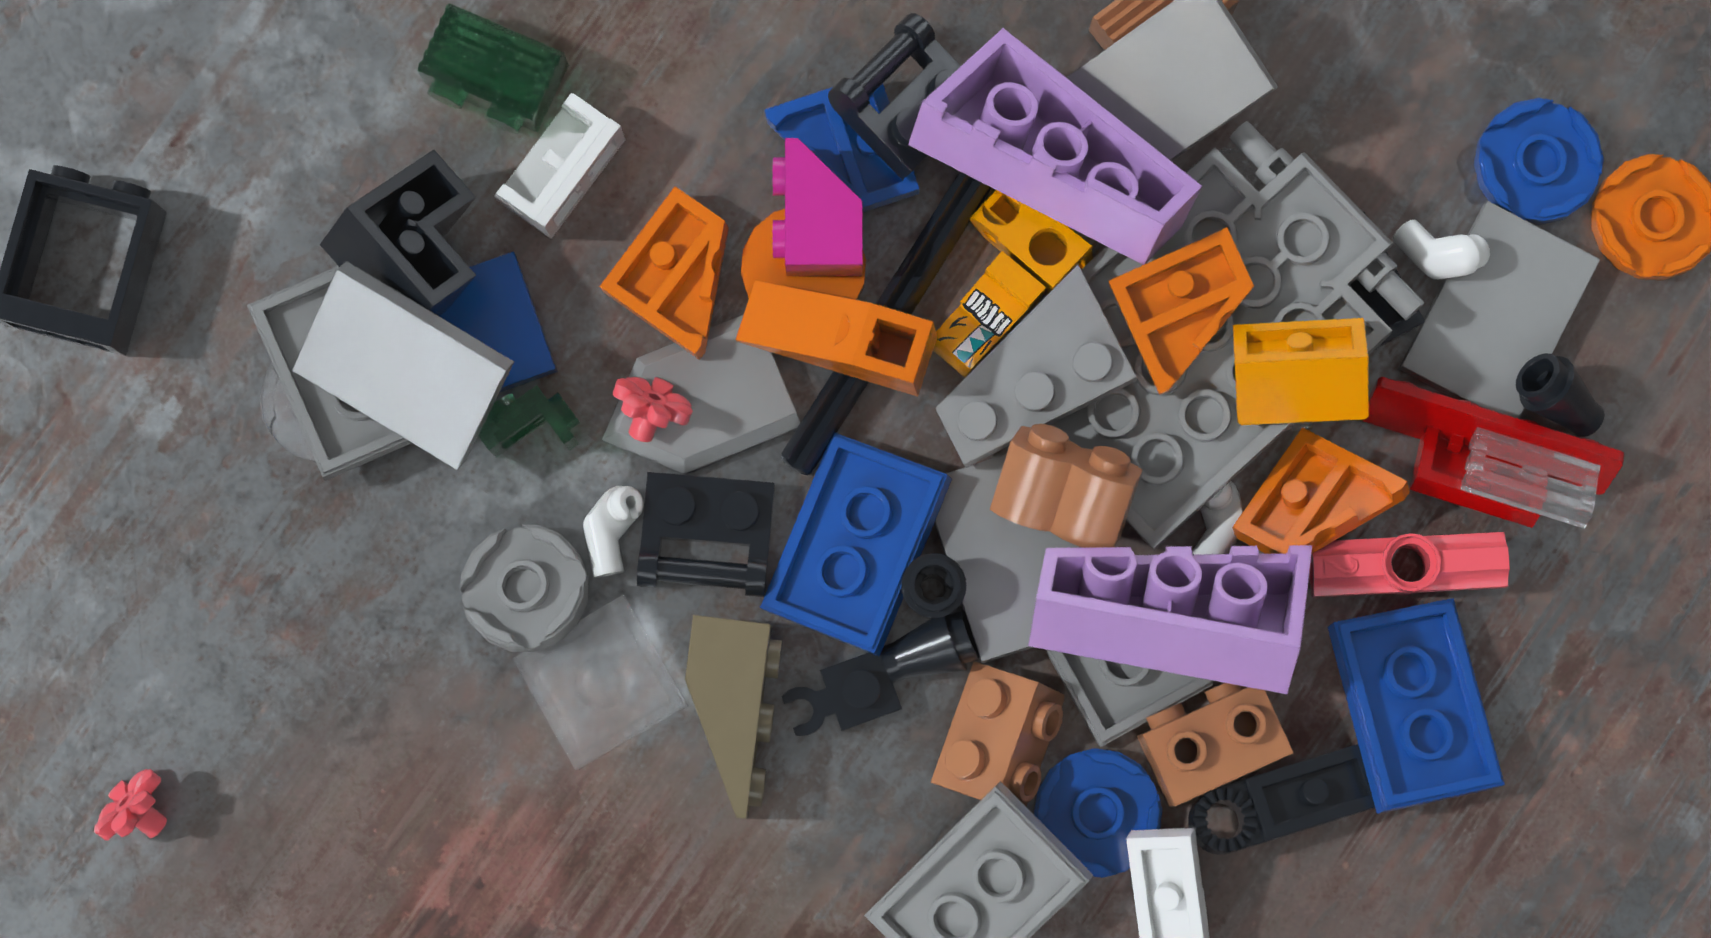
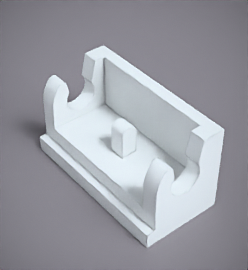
(561, 166)

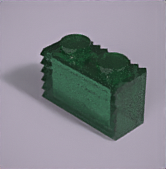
(492, 70)

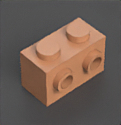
(1213, 742)

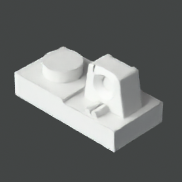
(1167, 883)

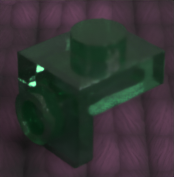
(517, 418)

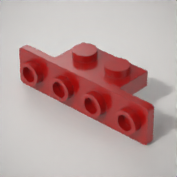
(1445, 436)

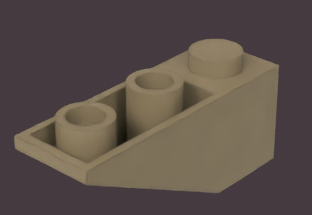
(727, 686)

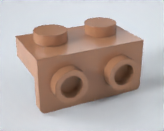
(999, 734)

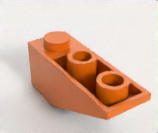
(840, 335)

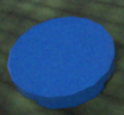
(1539, 160)
(1094, 804)

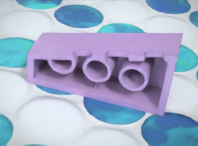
(1054, 149)
(1178, 610)

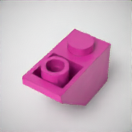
(821, 217)

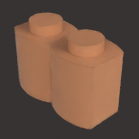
(1066, 488)

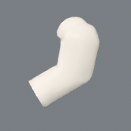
(1442, 256)
(607, 524)

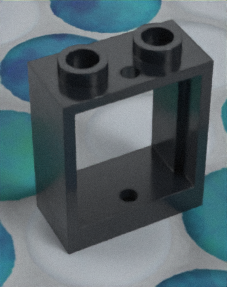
(28, 241)

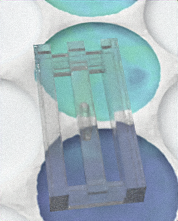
(1530, 486)

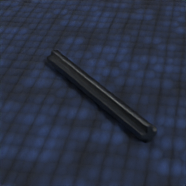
(902, 295)

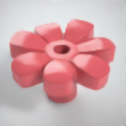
(650, 405)
(132, 808)

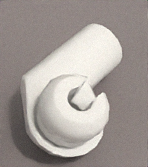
(1219, 517)

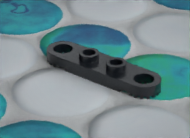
(1286, 800)

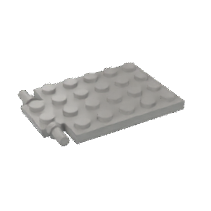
(1302, 253)

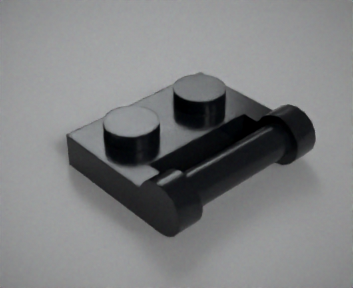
(891, 129)
(706, 513)

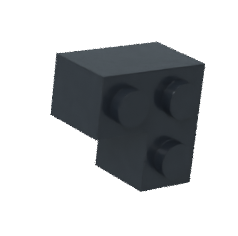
(400, 233)

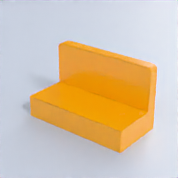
(1301, 371)

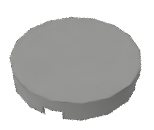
(524, 588)

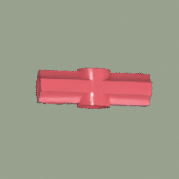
(1448, 561)

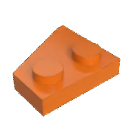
(1316, 497)

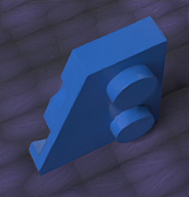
(841, 148)

